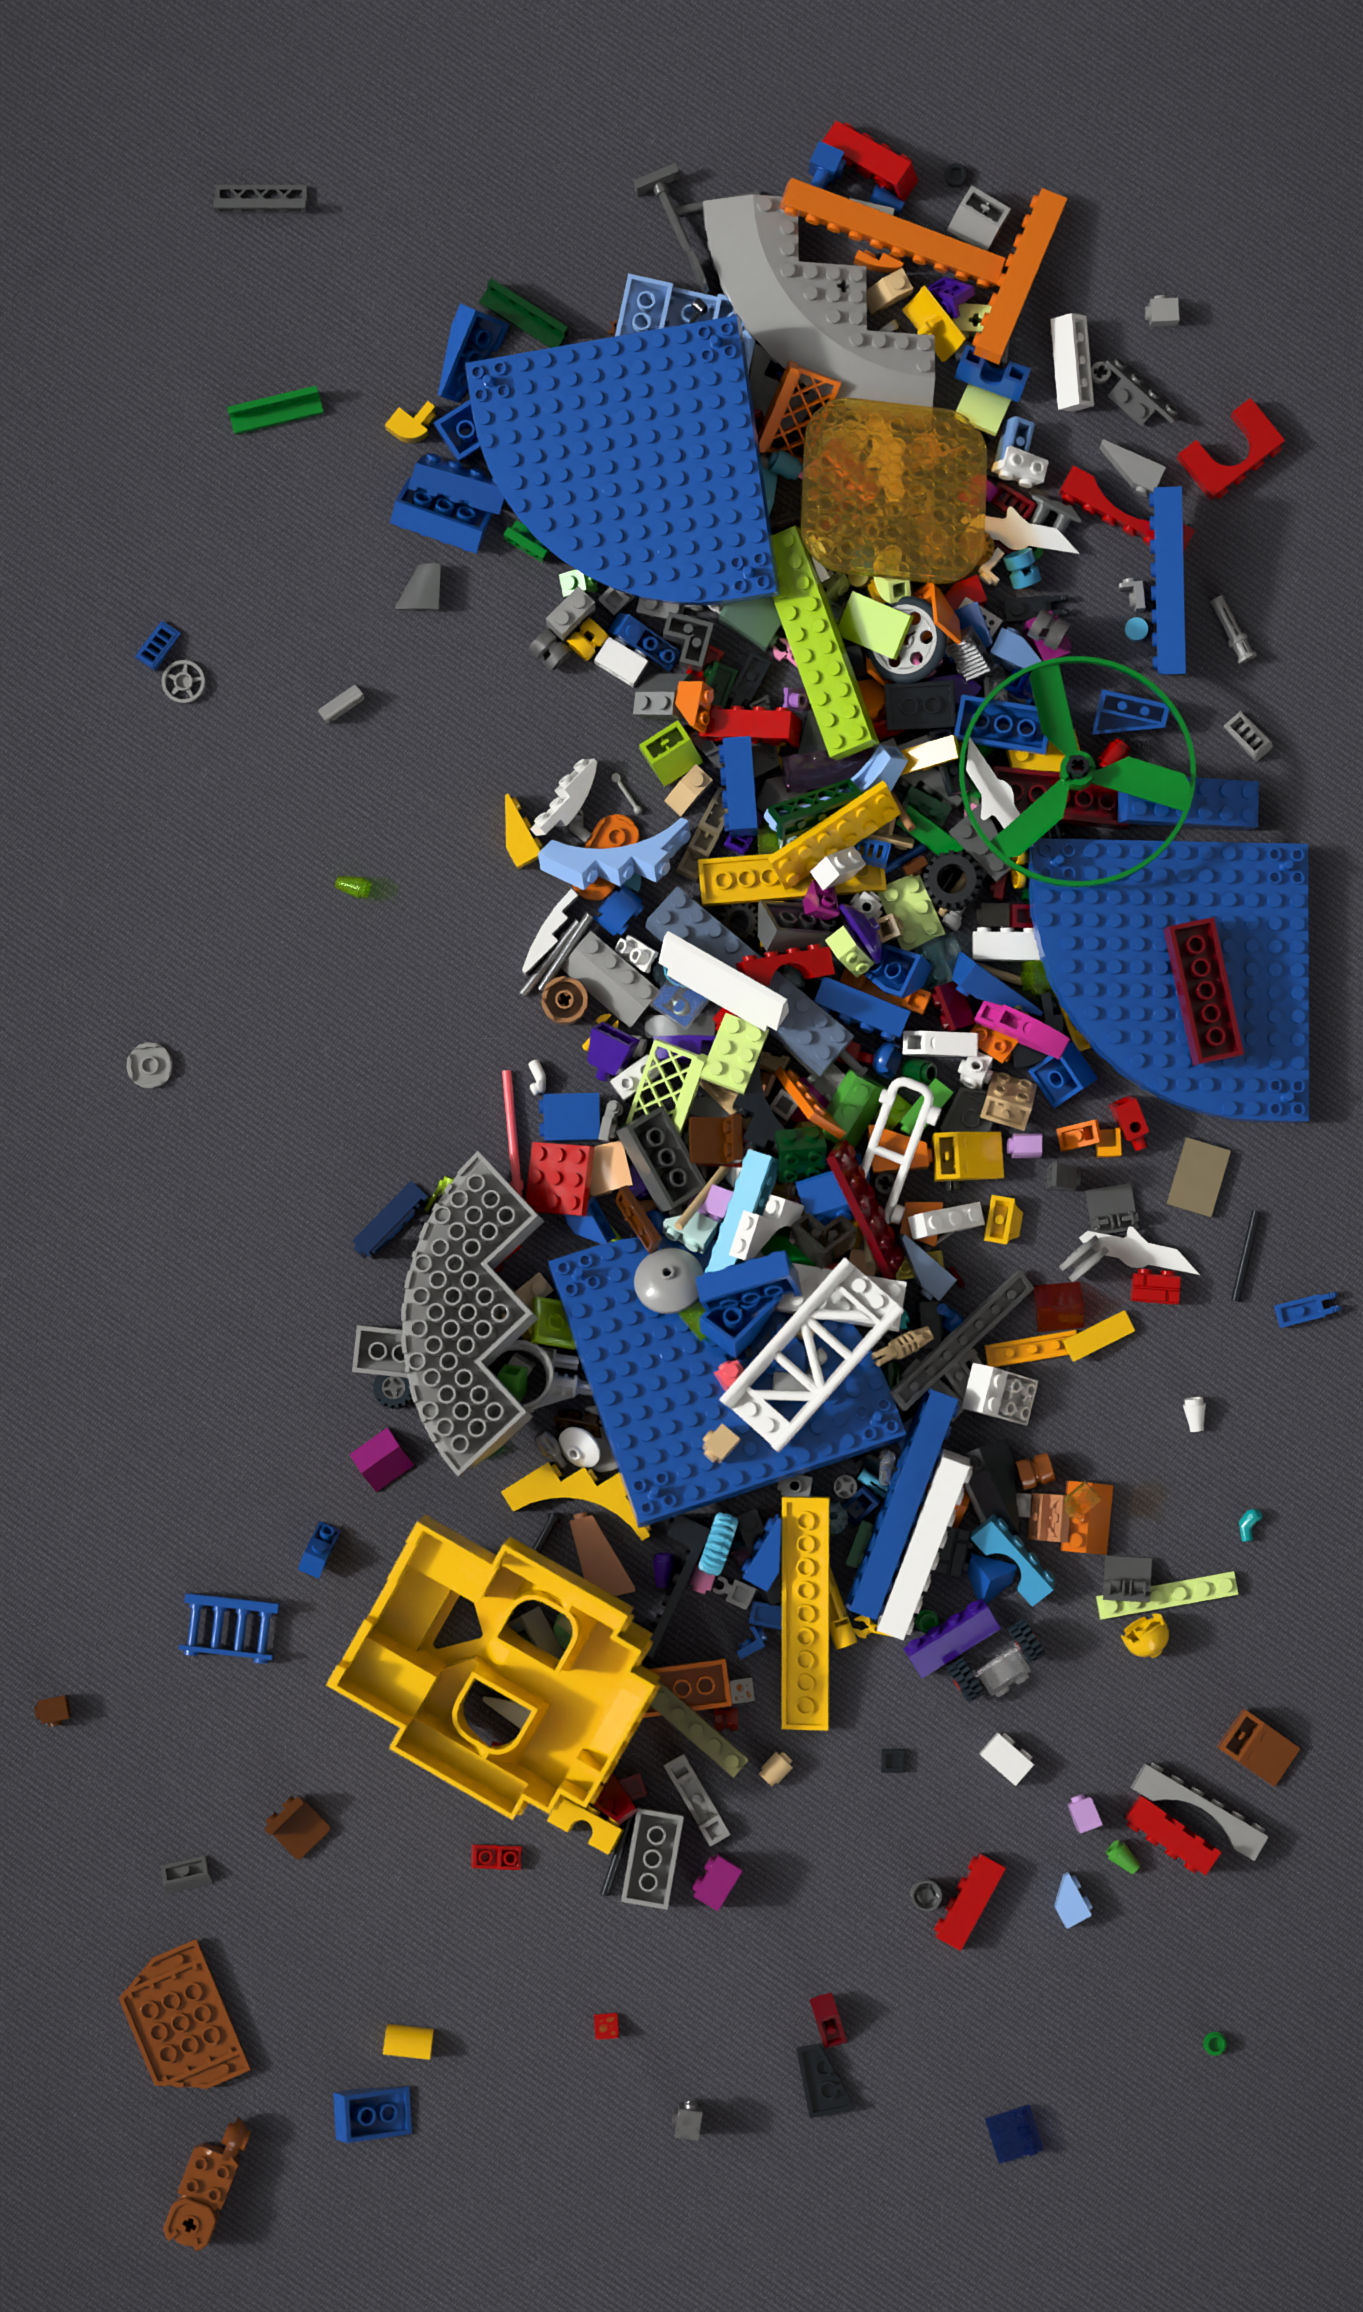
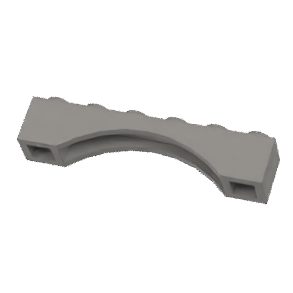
(1242, 1837)

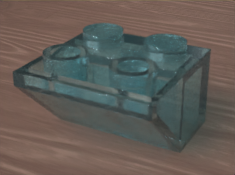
(942, 955)

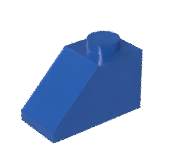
(593, 1226)

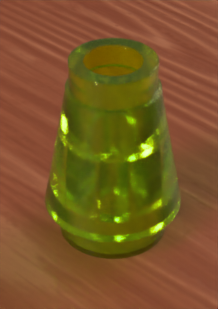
(354, 886)

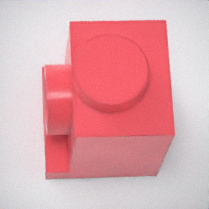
(728, 1373)

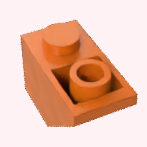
(694, 703)

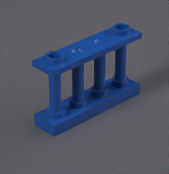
(220, 1606)

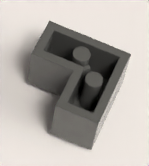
(694, 635)

